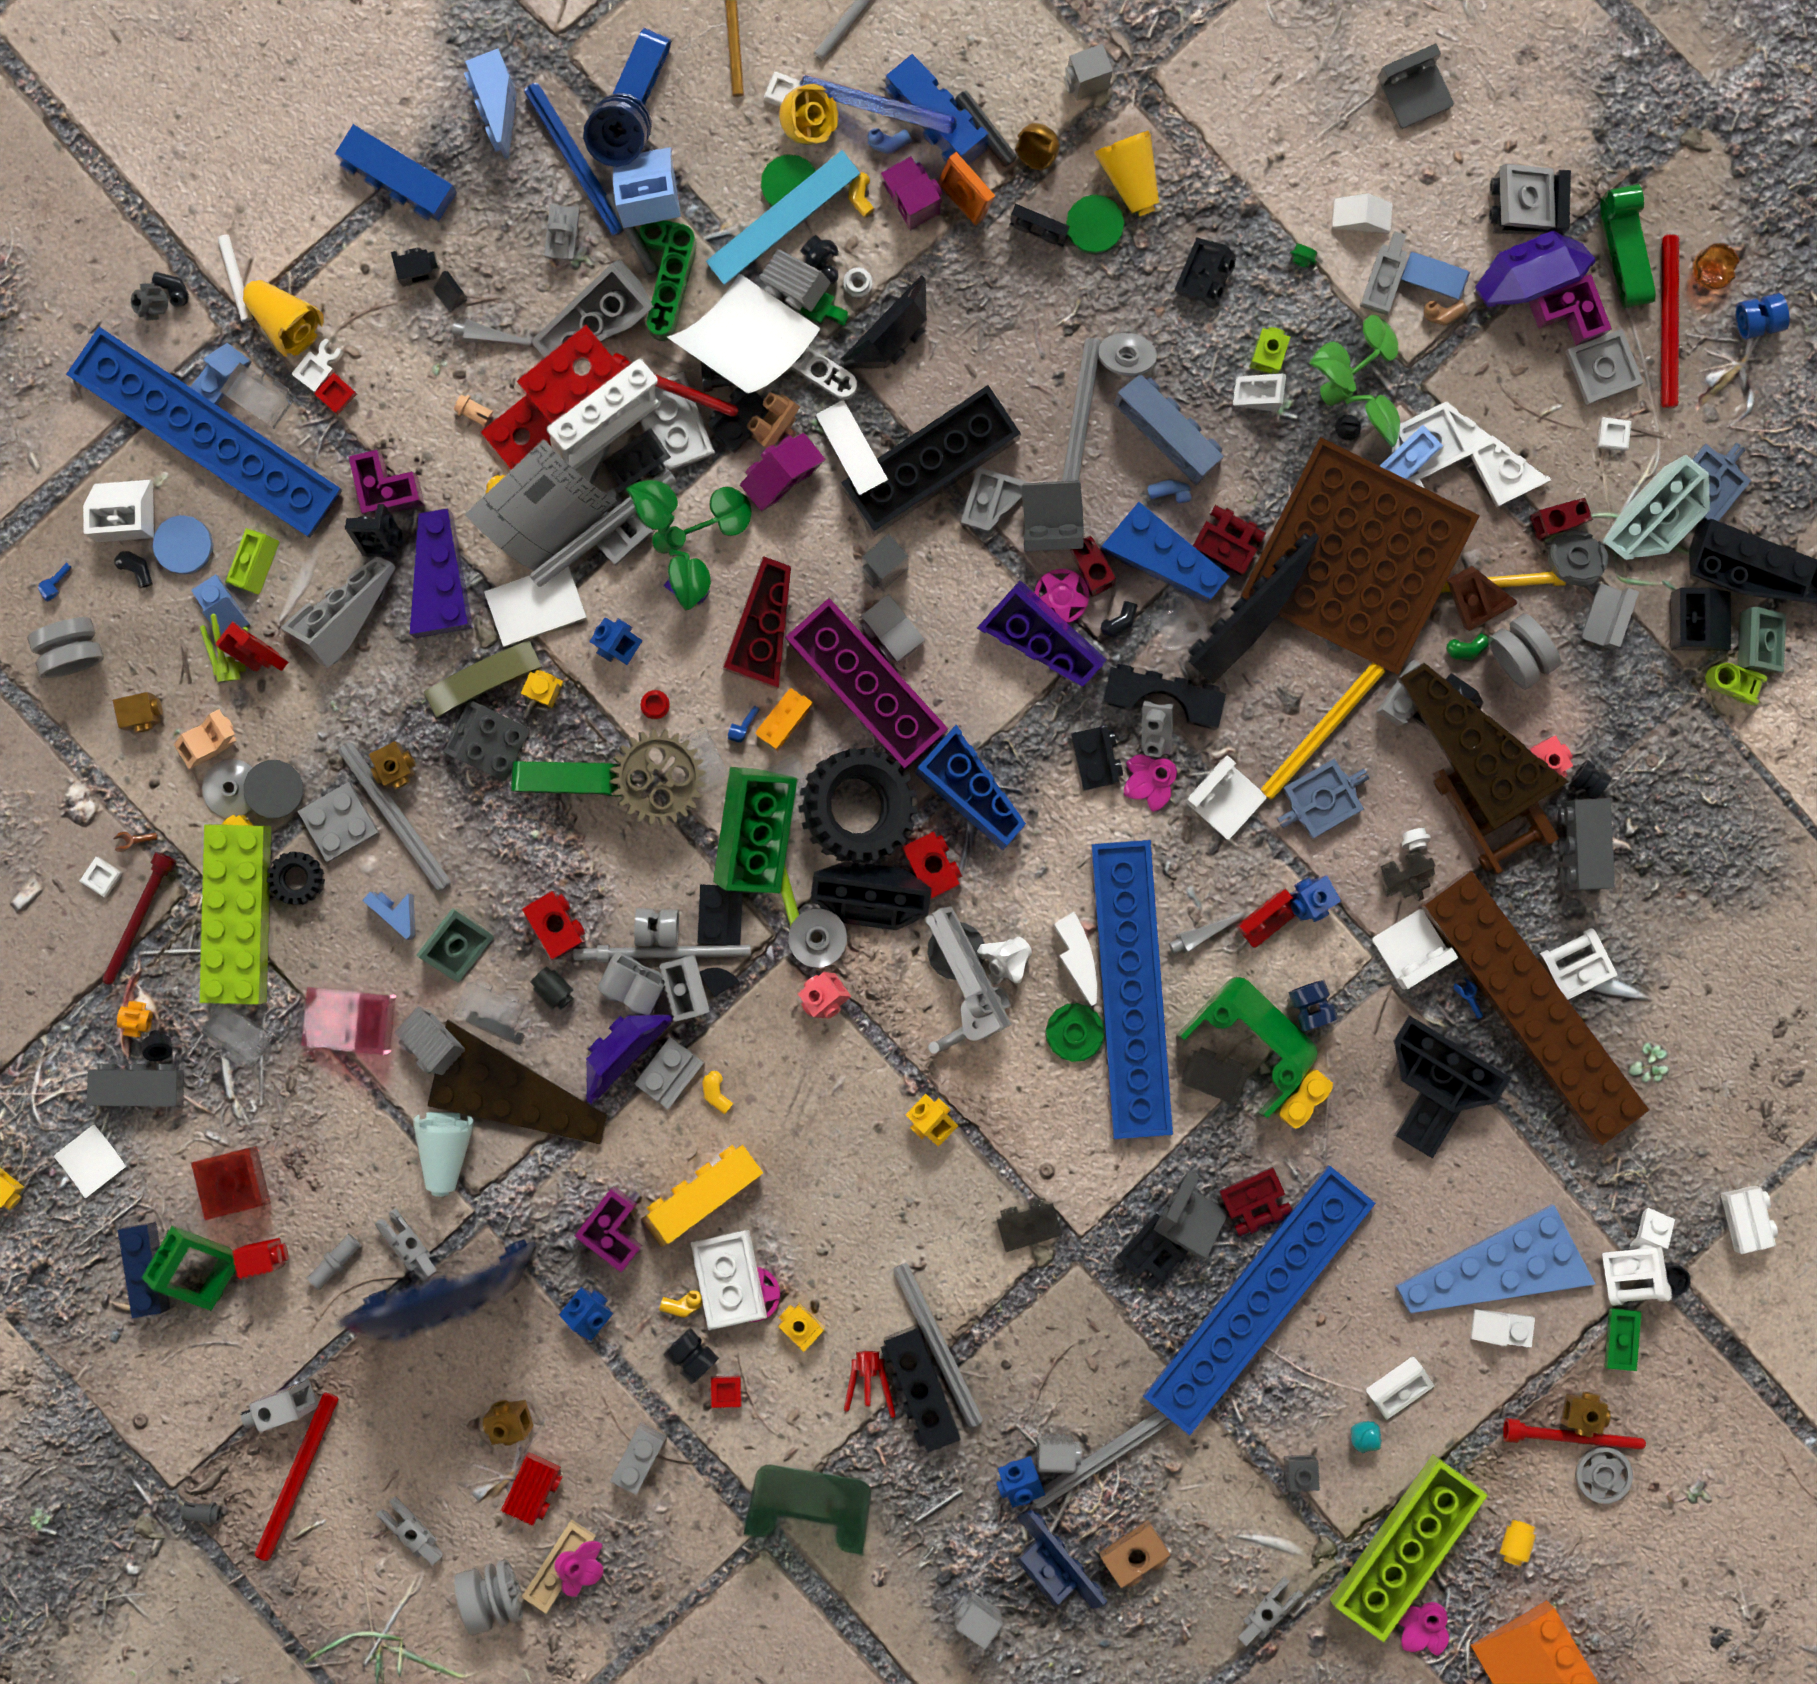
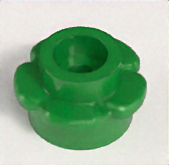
(1303, 256)

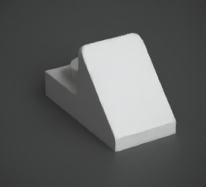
(1502, 1328)

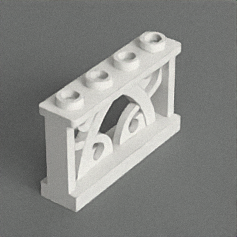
(604, 414)

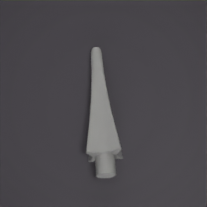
(477, 332)
(1189, 940)

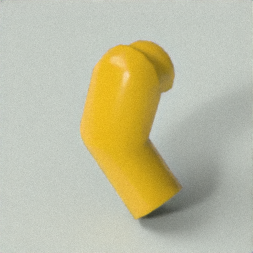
(857, 197)
(712, 1092)
(683, 1307)

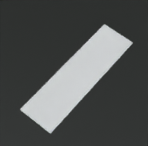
(851, 447)

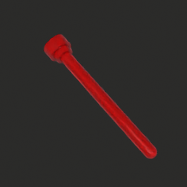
(684, 391)
(1515, 1430)

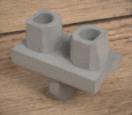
(562, 232)
(1157, 729)

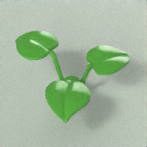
(1335, 365)

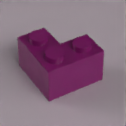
(912, 192)
(1577, 304)
(781, 470)
(375, 487)
(603, 1231)

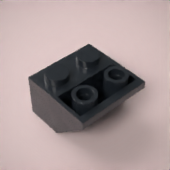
(1700, 619)

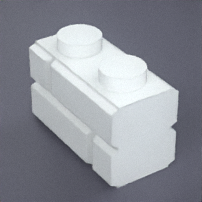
(1749, 1219)

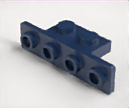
(1053, 1567)

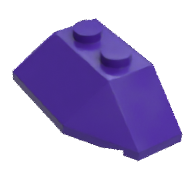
(1534, 269)
(620, 1050)

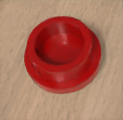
(655, 704)

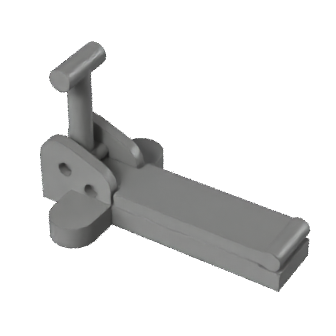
(984, 1006)

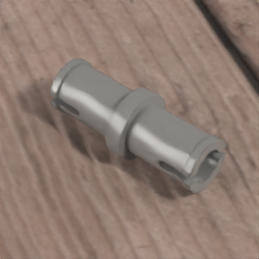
(334, 1261)

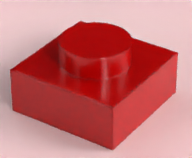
(335, 393)
(726, 1391)

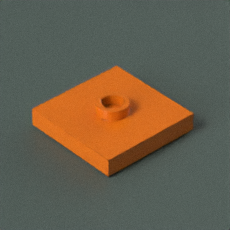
(966, 188)

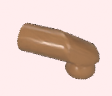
(1444, 316)

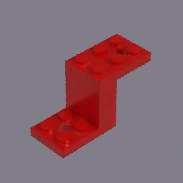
(551, 392)

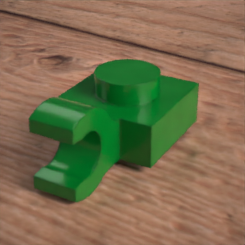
(825, 309)

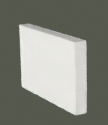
(678, 427)
(526, 611)
(728, 1280)

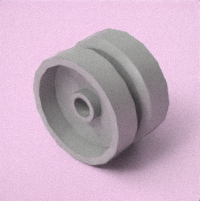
(65, 647)
(1524, 651)

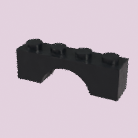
(1201, 705)

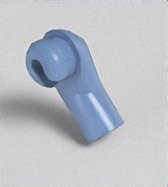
(888, 144)
(1172, 487)

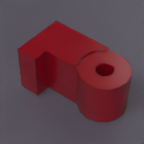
(1561, 518)
(1093, 567)

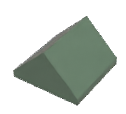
(1762, 640)
(455, 945)

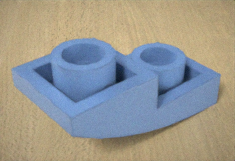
(1435, 275)

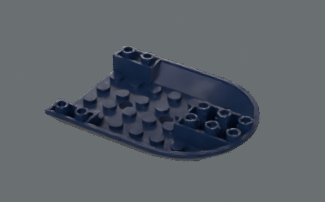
(438, 1300)

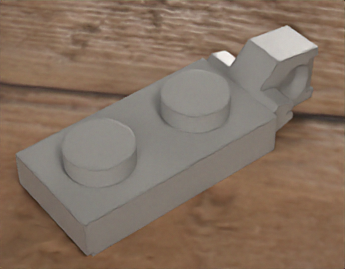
(1385, 276)

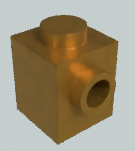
(138, 712)

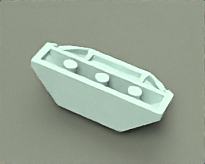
(1662, 511)

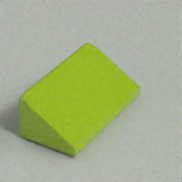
(252, 561)

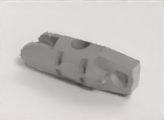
(414, 1257)
(420, 1544)
(1261, 1625)

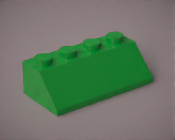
(754, 830)

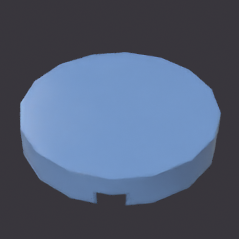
(182, 544)

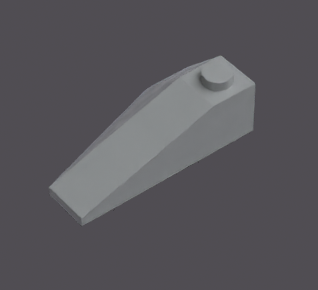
(606, 306)
(333, 623)

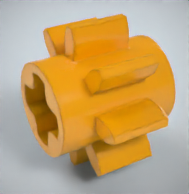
(134, 1019)

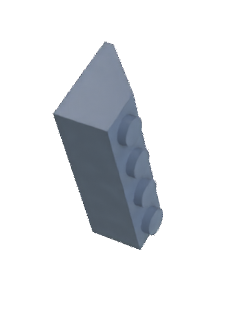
(1168, 428)

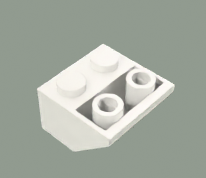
(119, 511)

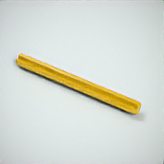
(1322, 730)

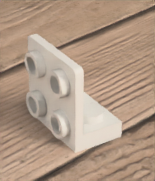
(1226, 798)
(1413, 949)

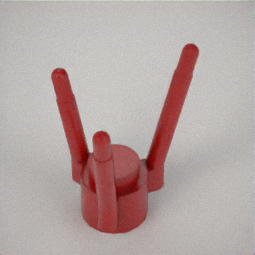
(867, 1364)

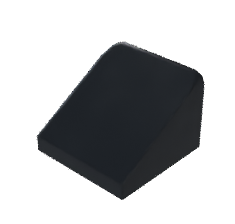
(449, 291)

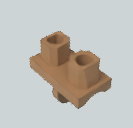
(776, 422)

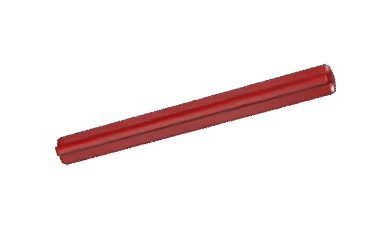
(1670, 322)
(296, 1476)

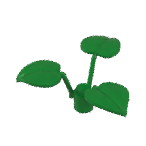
(655, 503)

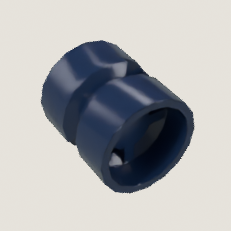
(1309, 995)

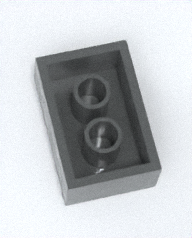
(1586, 845)

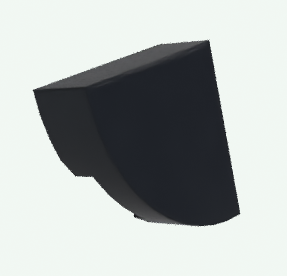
(718, 980)

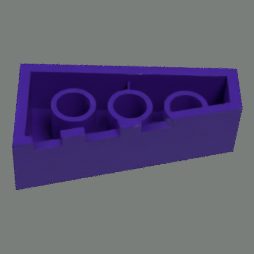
(439, 582)
(1041, 634)

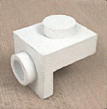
(1654, 1231)

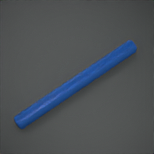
(573, 156)

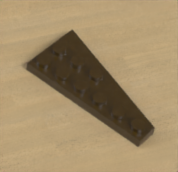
(1486, 757)
(504, 1090)

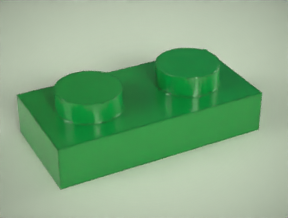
(1622, 1339)

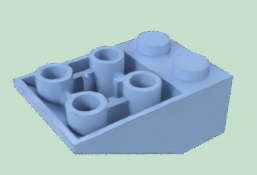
(497, 97)
(646, 189)

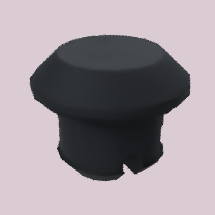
(1348, 427)

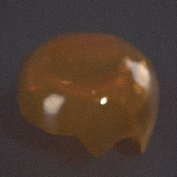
(1715, 266)

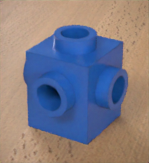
(615, 640)
(1313, 898)
(586, 1313)
(1020, 1482)

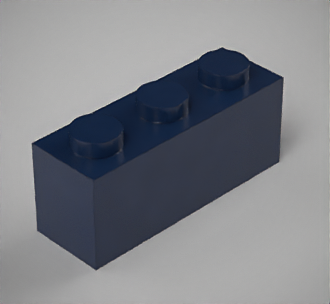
(138, 1248)

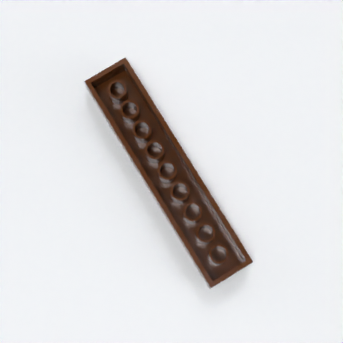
(1534, 1008)

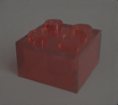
(230, 1183)

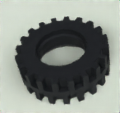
(892, 792)

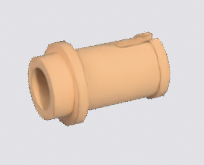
(471, 409)

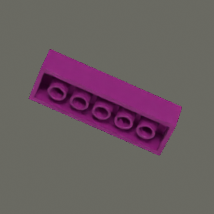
(866, 684)

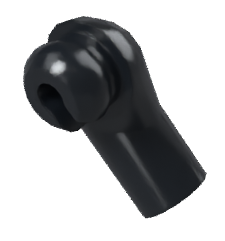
(174, 286)
(136, 564)

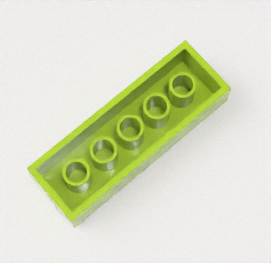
(235, 914)
(1408, 1548)

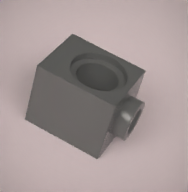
(1301, 1473)

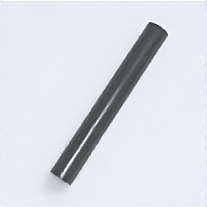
(635, 240)

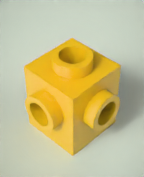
(927, 1115)

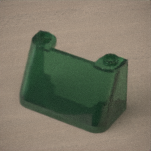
(811, 1498)

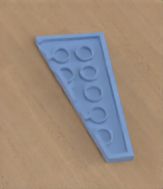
(1515, 1262)

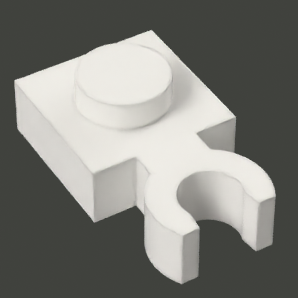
(315, 369)

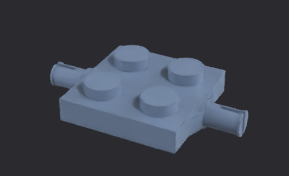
(1725, 478)
(1323, 798)

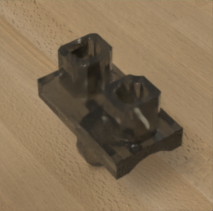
(1411, 880)

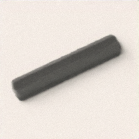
(995, 140)

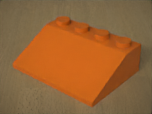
(1533, 1651)

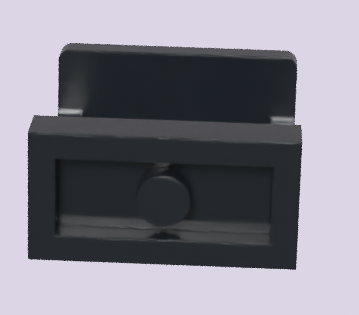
(1562, 190)

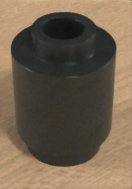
(552, 988)

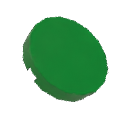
(783, 176)
(1095, 224)
(1075, 1032)

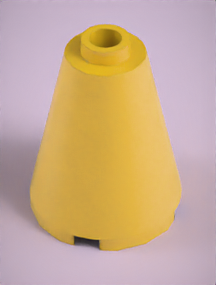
(1132, 171)
(283, 317)

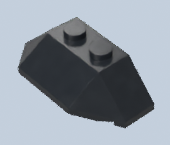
(892, 332)
(871, 895)
(1445, 1069)

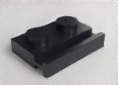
(1039, 225)
(719, 915)
(1426, 1125)

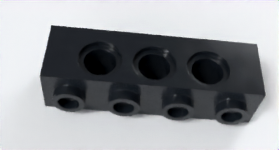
(928, 1435)

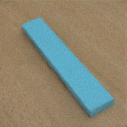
(783, 217)

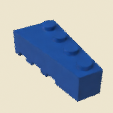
(917, 86)
(1158, 550)
(970, 788)

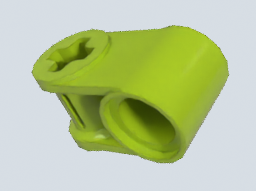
(1741, 683)

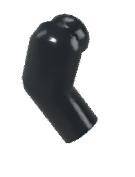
(1121, 623)

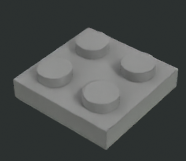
(1527, 196)
(1604, 367)
(338, 822)

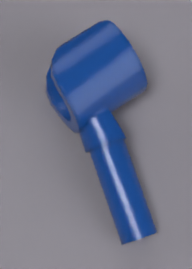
(47, 586)
(738, 733)
(1469, 994)

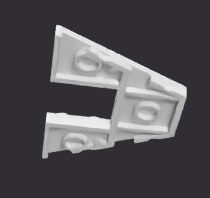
(1500, 469)

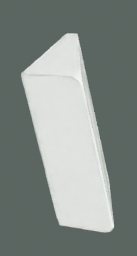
(1400, 1387)

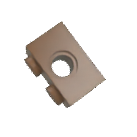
(1141, 1538)

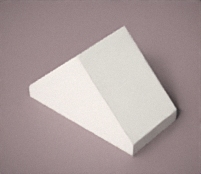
(1362, 213)
(1260, 392)

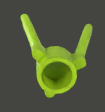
(223, 667)

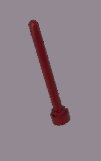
(161, 867)

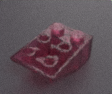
(348, 1020)

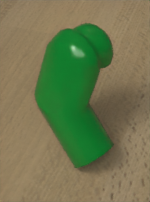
(1467, 651)

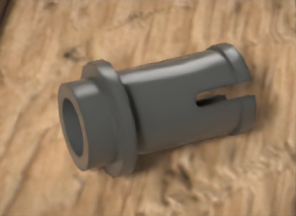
(202, 1513)

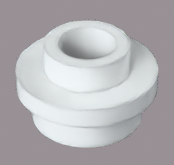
(857, 273)
(1415, 839)

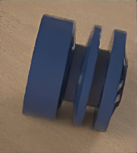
(603, 137)

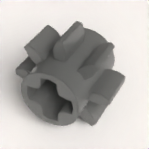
(149, 301)

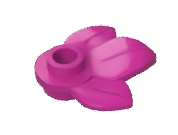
(1146, 782)
(579, 1567)
(1423, 1633)

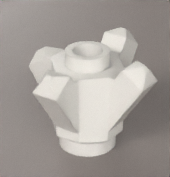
(1006, 959)

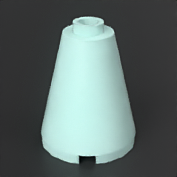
(442, 1148)

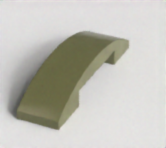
(482, 677)

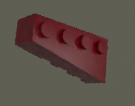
(761, 627)

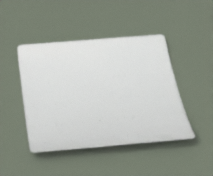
(90, 1161)

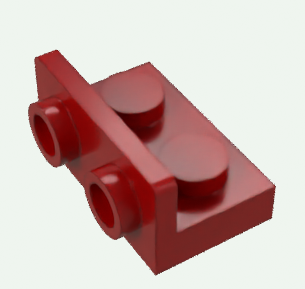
(249, 649)
(1267, 918)

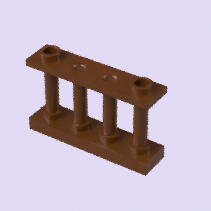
(1540, 828)

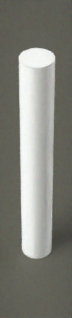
(234, 277)

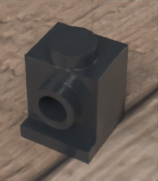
(415, 266)

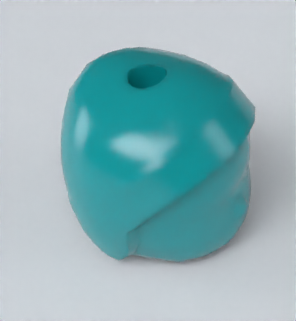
(1366, 1436)

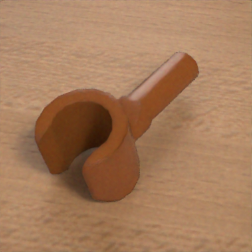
(133, 839)

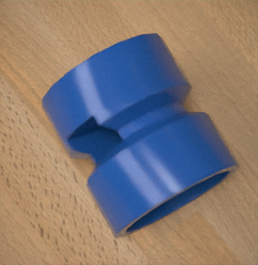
(1767, 315)

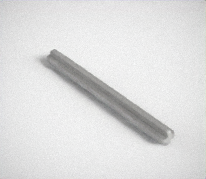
(1081, 410)
(591, 536)
(394, 816)
(938, 1345)
(1103, 1457)

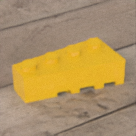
(702, 1195)

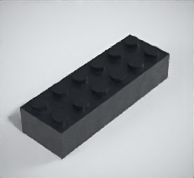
(935, 459)

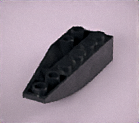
(1751, 564)
(1252, 615)

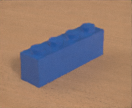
(395, 173)

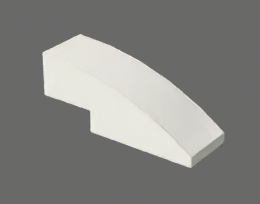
(1078, 957)

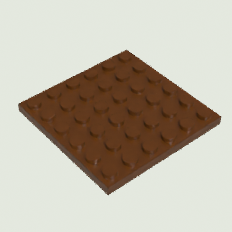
(1376, 558)

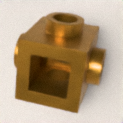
(383, 761)
(1576, 1412)
(507, 1422)

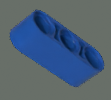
(643, 65)

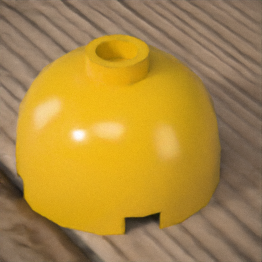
(808, 114)

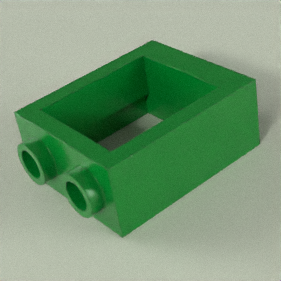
(171, 1255)

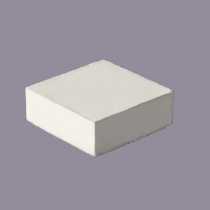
(779, 87)
(1614, 434)
(101, 877)

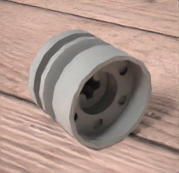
(482, 1598)

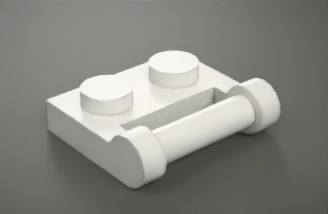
(1583, 973)
(1636, 1265)

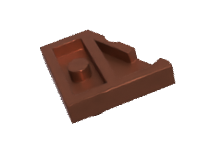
(1477, 597)

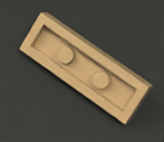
(546, 1583)

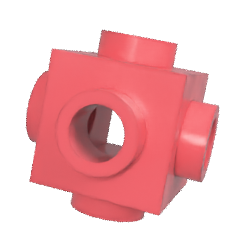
(1557, 753)
(823, 995)

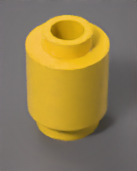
(1518, 1542)

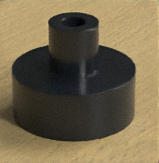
(156, 1046)

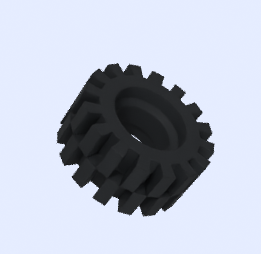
(281, 867)

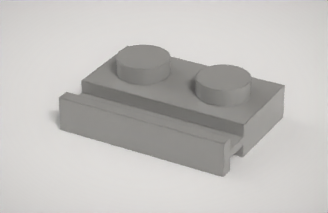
(669, 1073)

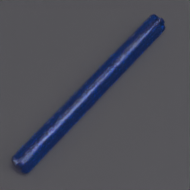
(885, 106)

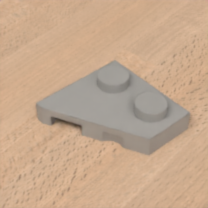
(990, 499)

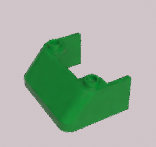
(1243, 1001)

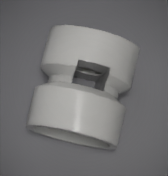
(667, 927)

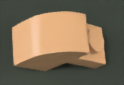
(206, 740)

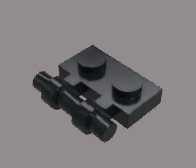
(1145, 1248)

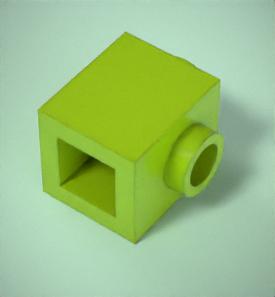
(1270, 350)

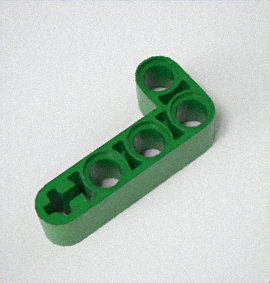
(1627, 245)
(665, 280)
(563, 778)

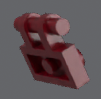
(1224, 547)
(1251, 1193)

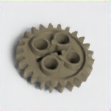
(637, 759)

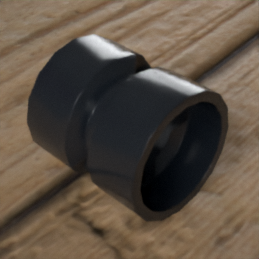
(690, 1356)

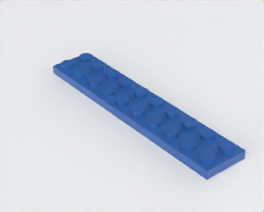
(204, 432)
(1132, 989)
(1259, 1300)

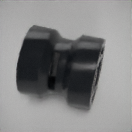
(1590, 780)
(1677, 1279)

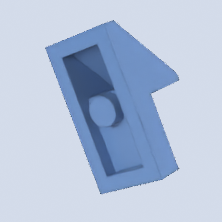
(219, 368)
(217, 600)
(400, 918)

